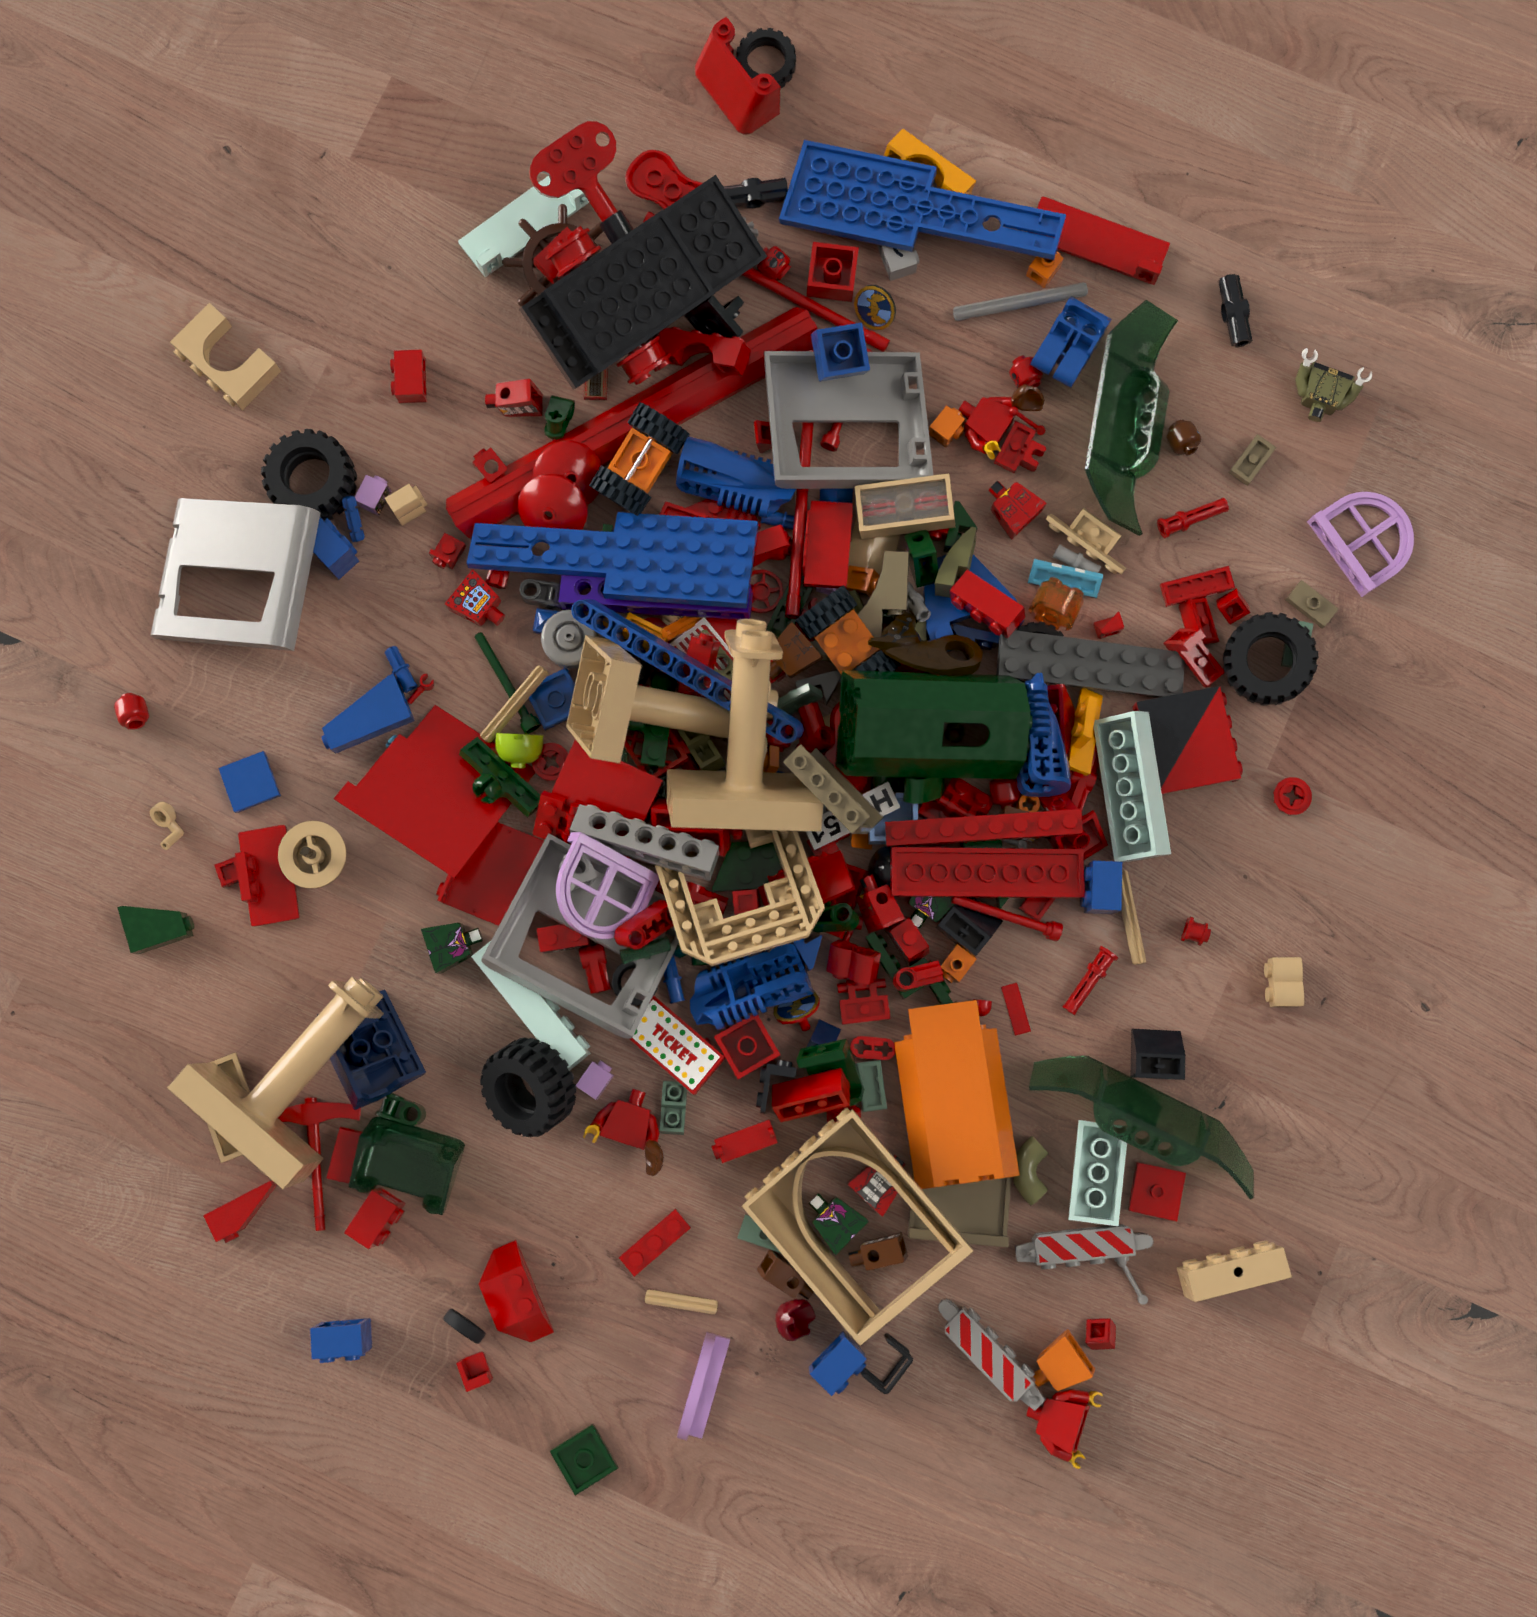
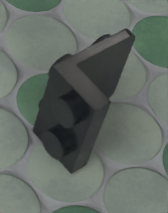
(782, 1068)

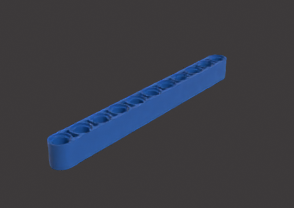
(678, 659)

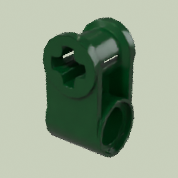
(558, 416)
(397, 1107)

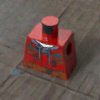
(908, 940)

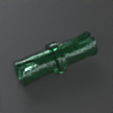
(652, 948)

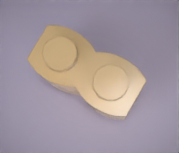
(406, 503)
(1285, 982)

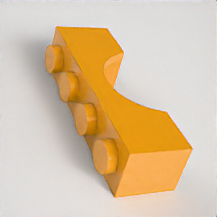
(948, 176)

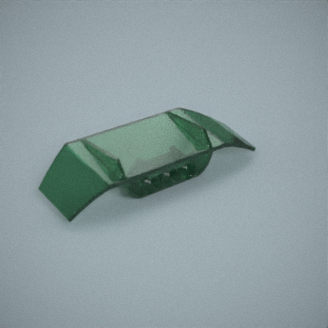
(1123, 412)
(1148, 1110)

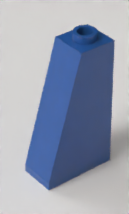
(368, 717)

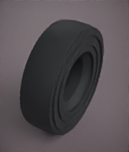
(464, 1326)

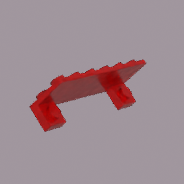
(1108, 243)

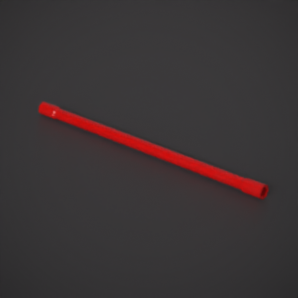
(871, 337)
(793, 598)

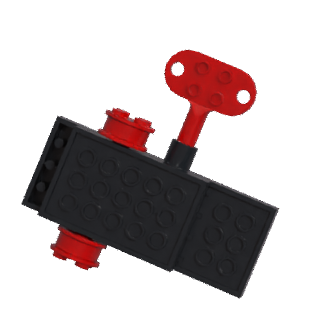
(638, 280)

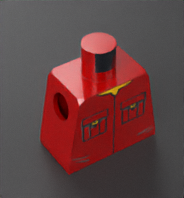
(1015, 507)
(878, 906)

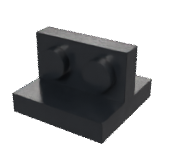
(716, 318)

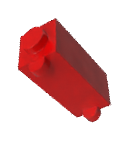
(704, 650)
(744, 1141)

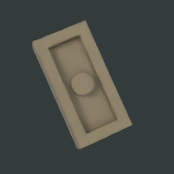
(1252, 460)
(1311, 604)

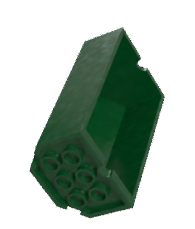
(897, 724)

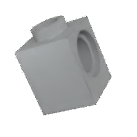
(588, 873)

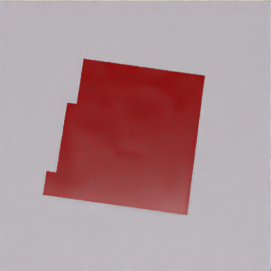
(425, 793)

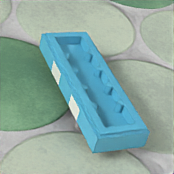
(1085, 580)

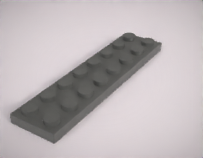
(1091, 664)

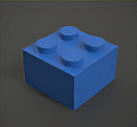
(840, 352)
(334, 549)
(1102, 887)
(341, 1339)
(837, 1364)

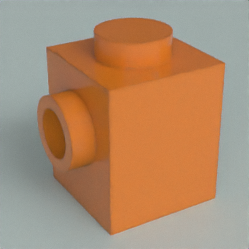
(1044, 269)
(947, 426)
(957, 964)

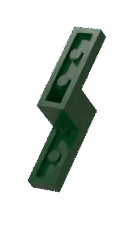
(891, 966)

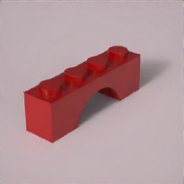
(729, 354)

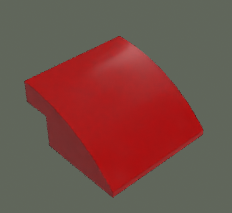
(606, 786)

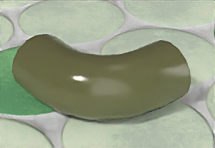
(1028, 1183)

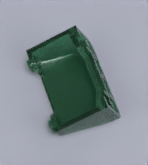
(407, 1161)

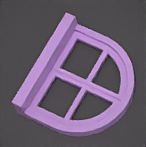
(1343, 553)
(616, 862)
(703, 1386)

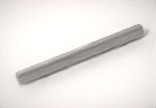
(1020, 301)

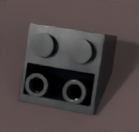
(968, 927)
(1157, 1054)

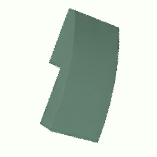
(673, 1108)

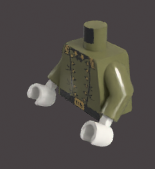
(1326, 388)

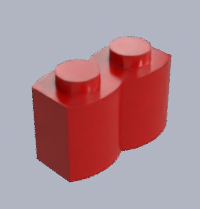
(853, 962)

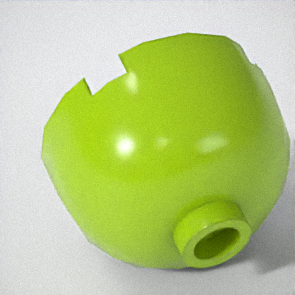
(518, 748)

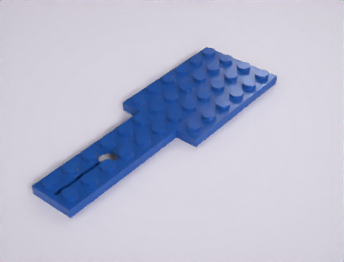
(894, 199)
(642, 559)

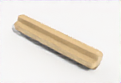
(681, 1301)

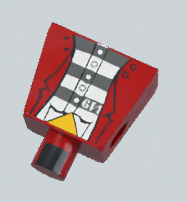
(516, 399)
(874, 1188)

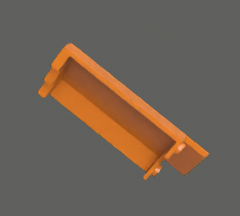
(955, 1097)

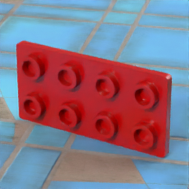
(261, 880)

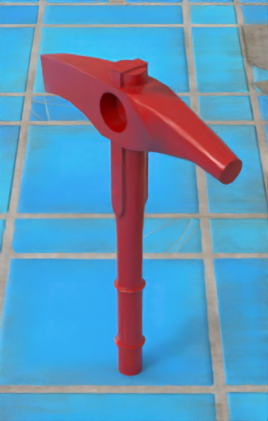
(312, 1114)

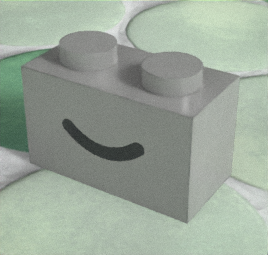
(898, 262)

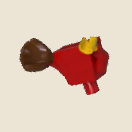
(992, 418)
(630, 1125)

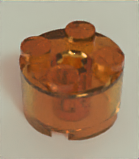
(1057, 604)

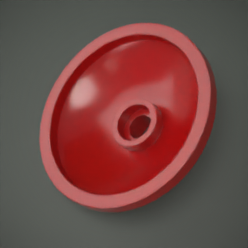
(569, 458)
(557, 496)

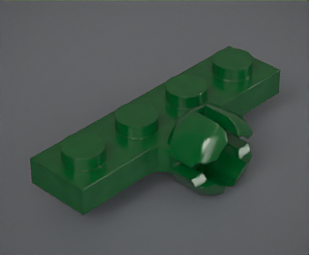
(655, 737)
(498, 778)

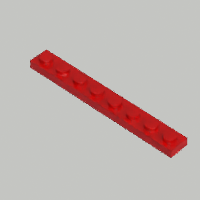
(984, 828)

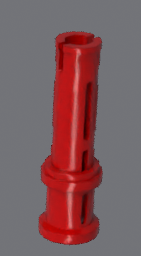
(1183, 520)
(1096, 970)

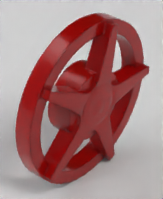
(762, 591)

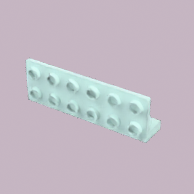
(503, 236)

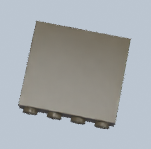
(833, 790)
(973, 1208)

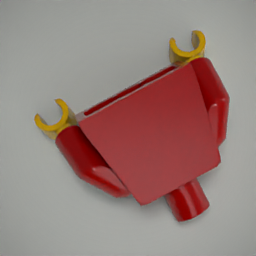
(1063, 1421)

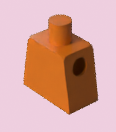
(1063, 1363)

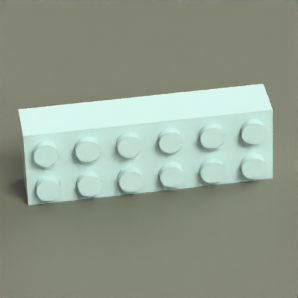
(1131, 786)
(539, 1016)

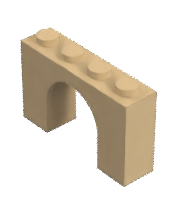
(238, 385)

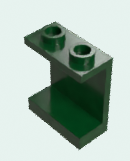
(830, 1057)

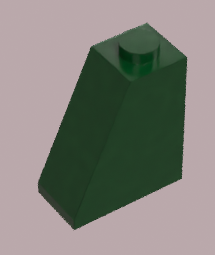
(153, 928)

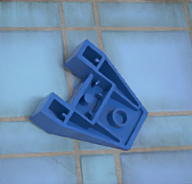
(944, 612)

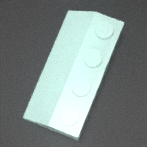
(1097, 1176)

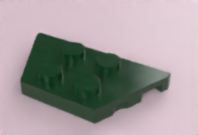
(746, 867)

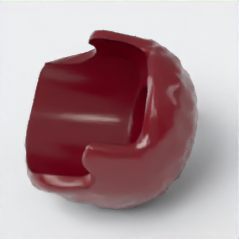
(794, 1319)

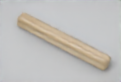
(514, 703)
(1131, 922)

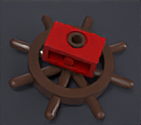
(546, 267)

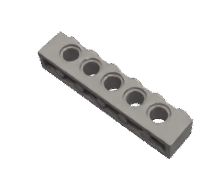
(651, 852)

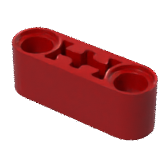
(644, 926)

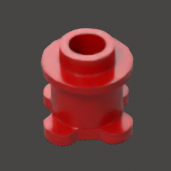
(1195, 931)

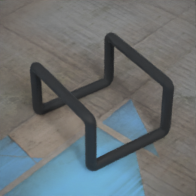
(866, 1374)

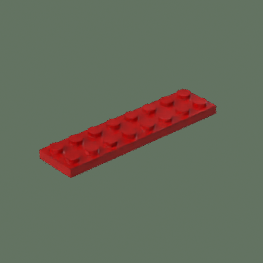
(987, 872)

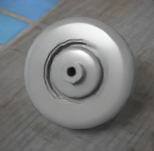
(564, 639)

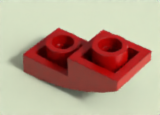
(343, 1155)

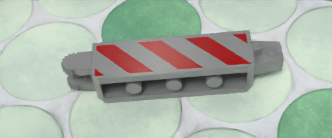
(1082, 1245)
(989, 1355)

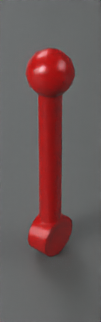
(1040, 430)

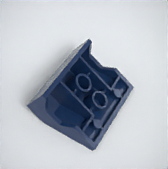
(376, 1058)

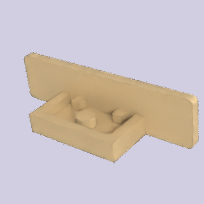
(1091, 534)

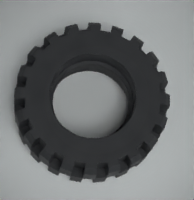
(304, 447)
(1278, 627)
(546, 1076)

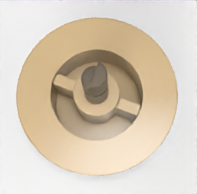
(312, 854)

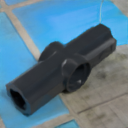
(755, 193)
(1235, 310)

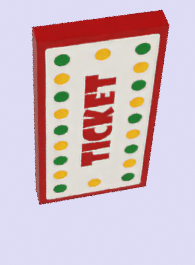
(676, 1046)

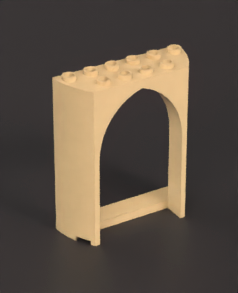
(781, 1216)

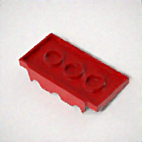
(827, 544)
(829, 873)

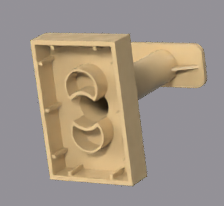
(609, 698)
(744, 793)
(251, 1118)

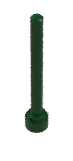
(528, 722)

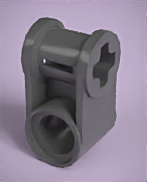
(544, 594)

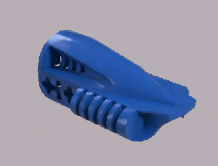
(738, 479)
(1047, 748)
(745, 989)

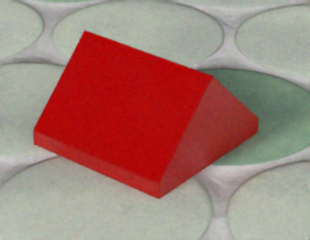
(1090, 841)

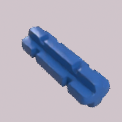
(353, 518)

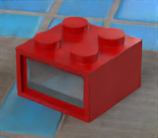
(375, 1217)

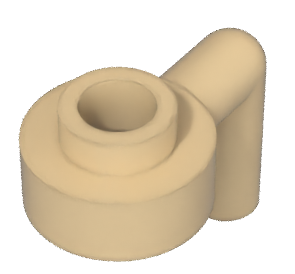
(164, 816)

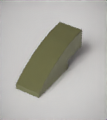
(955, 563)
(702, 750)

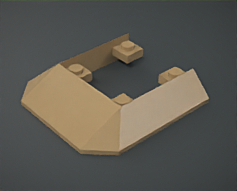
(789, 917)

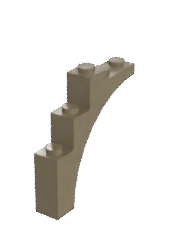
(889, 595)

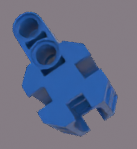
(1071, 341)

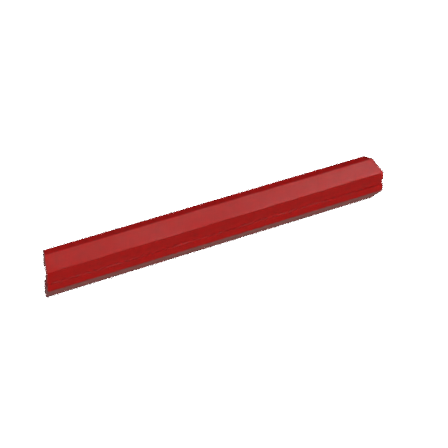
(676, 397)

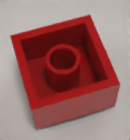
(832, 271)
(747, 1046)

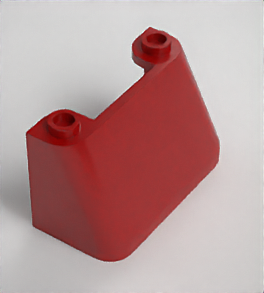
(743, 100)

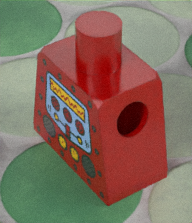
(475, 601)

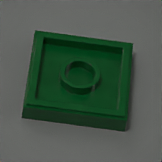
(584, 1459)

